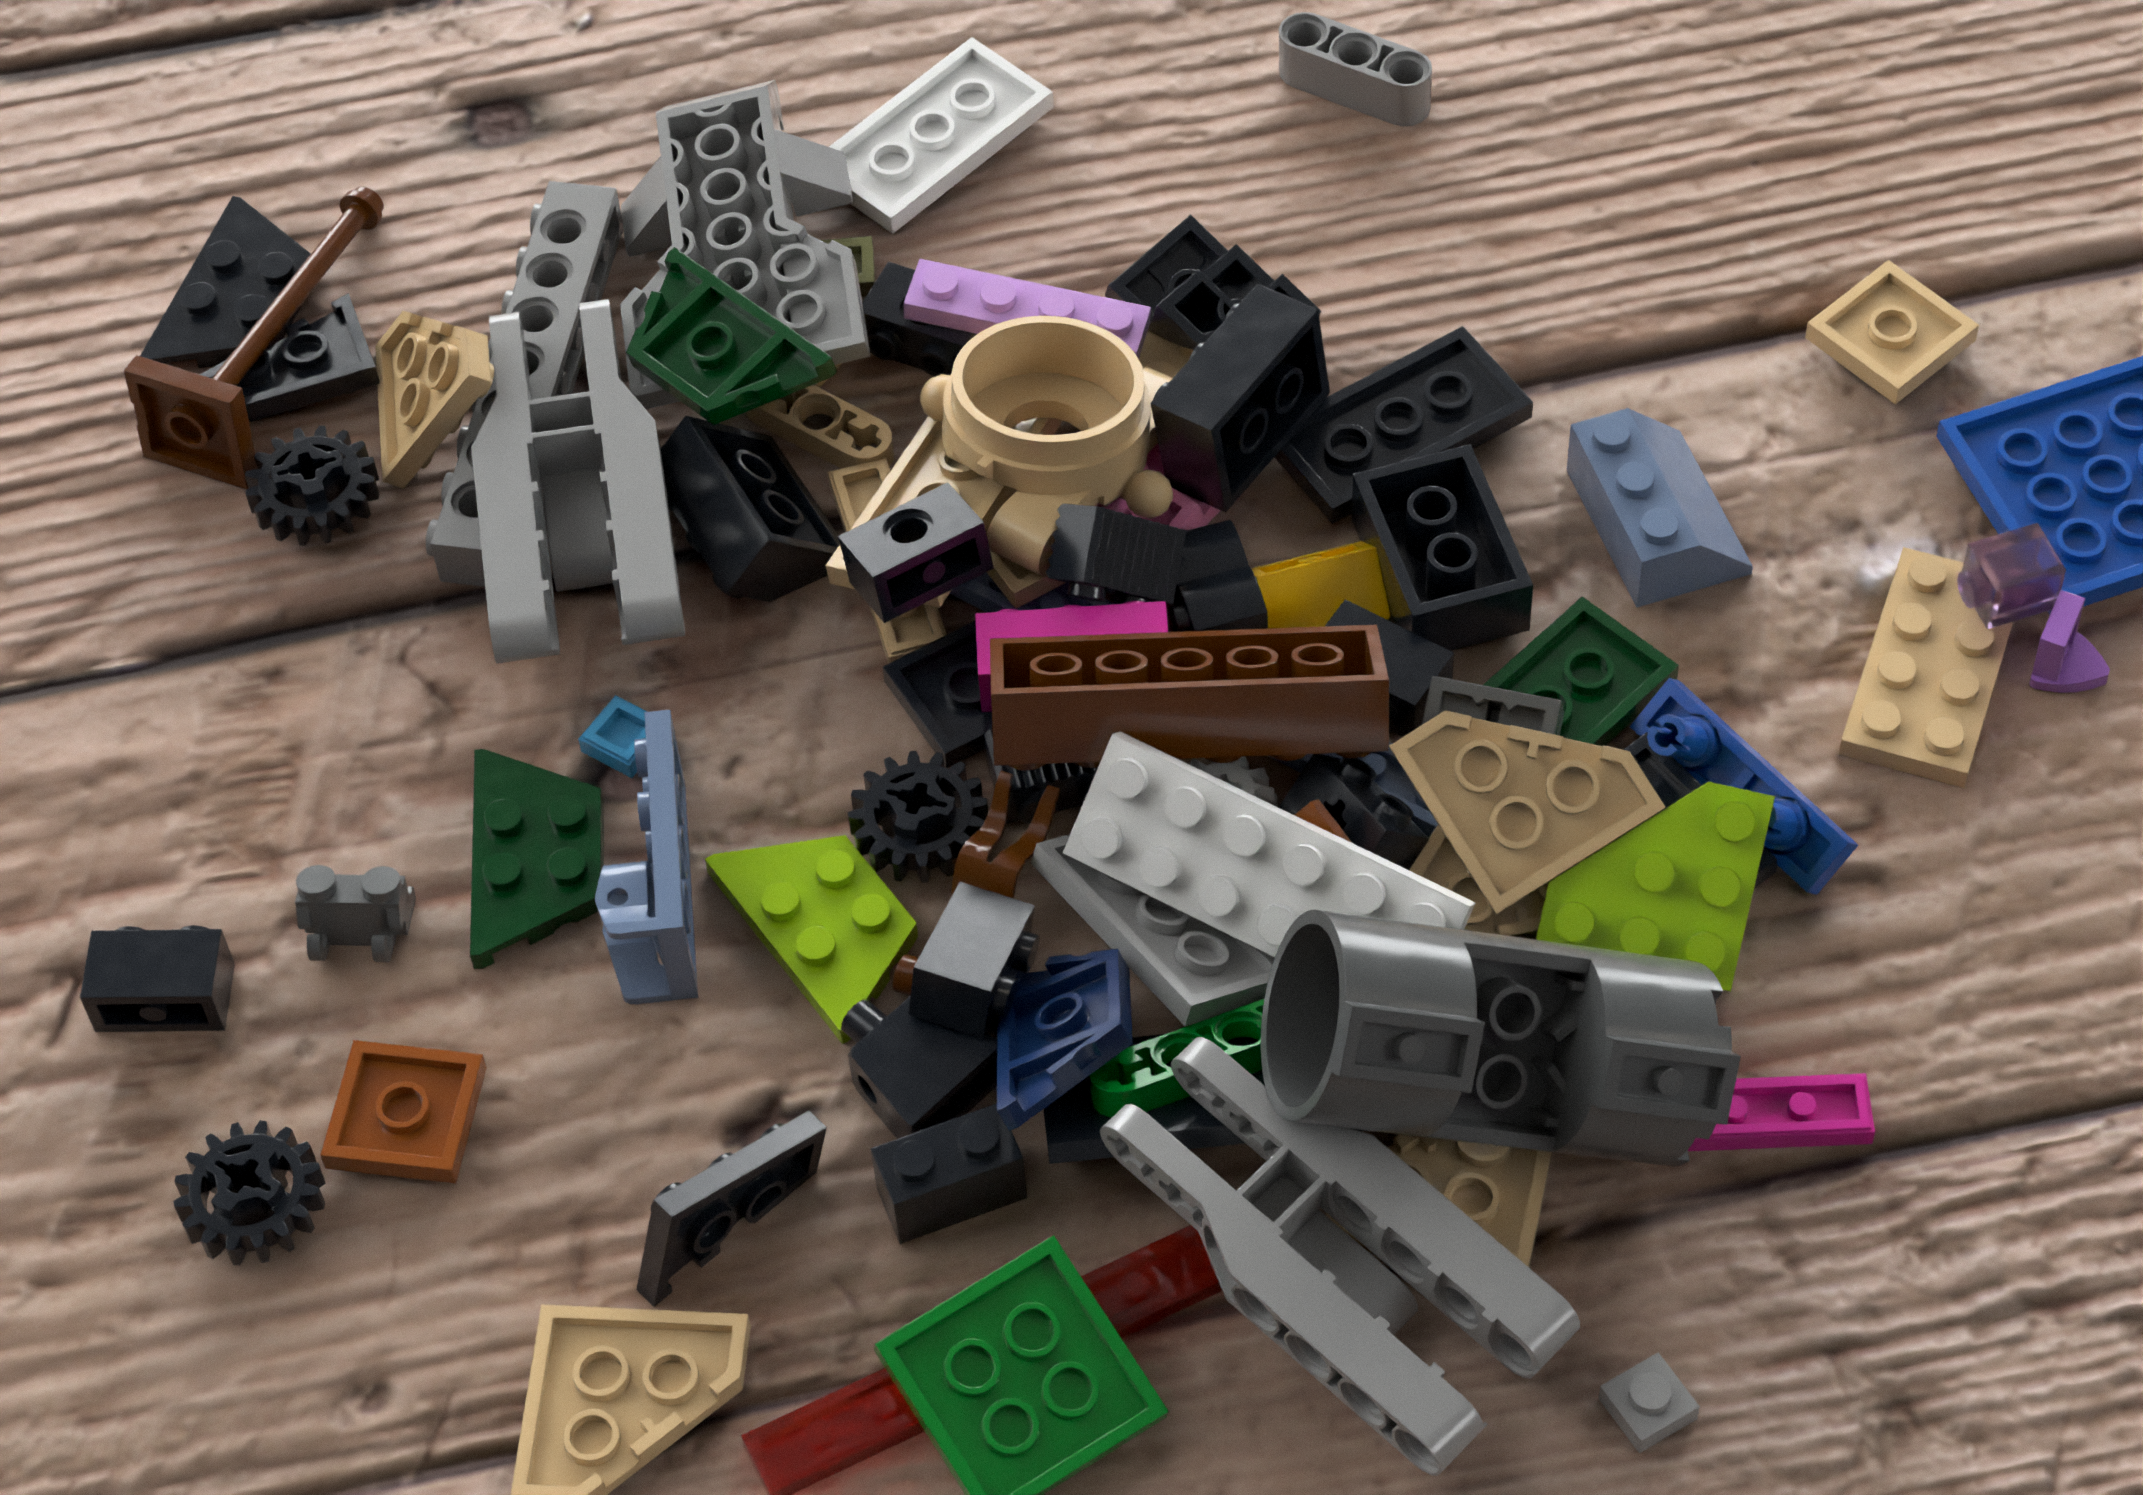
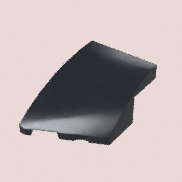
(1193, 283)

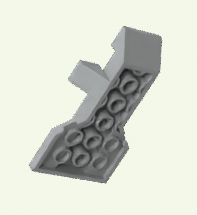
(727, 205)

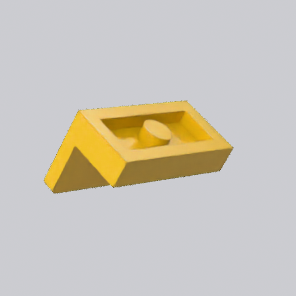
(1314, 585)

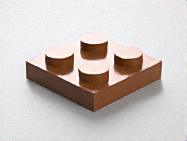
(404, 1111)

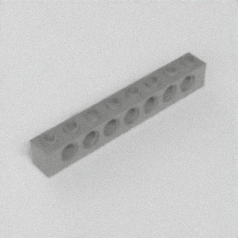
(563, 266)

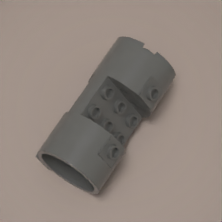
(1494, 1040)

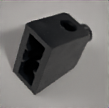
(916, 1069)

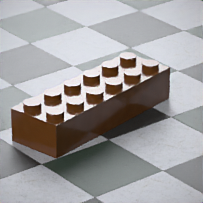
(1190, 694)

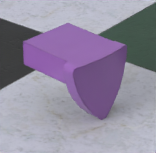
(2064, 656)

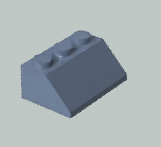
(1652, 507)

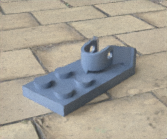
(650, 902)

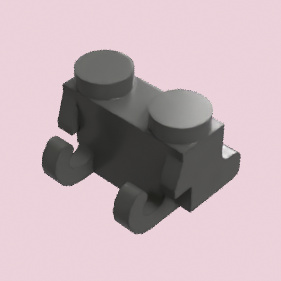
(353, 910)

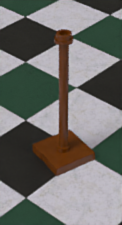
(204, 420)

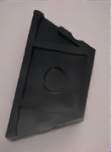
(227, 289)

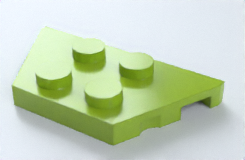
(819, 918)

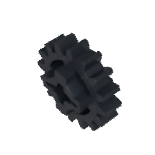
(312, 485)
(917, 815)
(249, 1192)

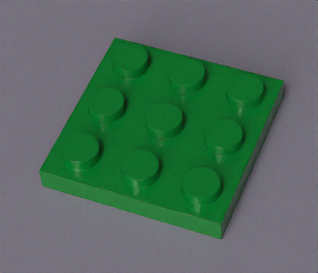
(1021, 1377)

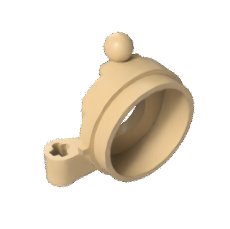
(1062, 373)

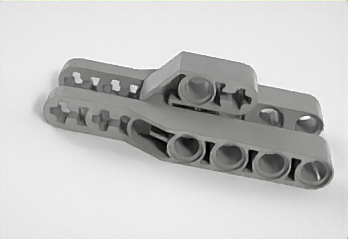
(599, 497)
(1321, 1288)

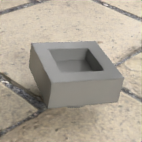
(1648, 1402)

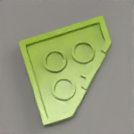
(1669, 884)

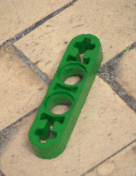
(1129, 1077)

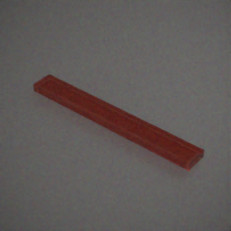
(875, 1416)

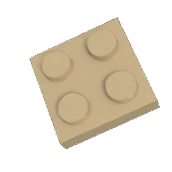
(1892, 331)

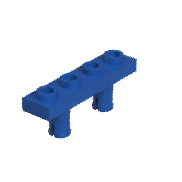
(1798, 832)

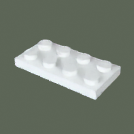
(938, 132)

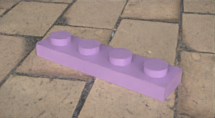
(978, 300)

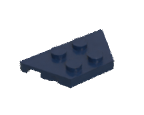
(1060, 1030)

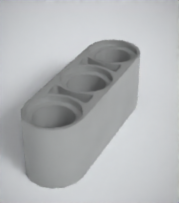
(1355, 69)

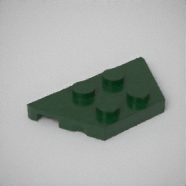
(719, 346)
(531, 853)

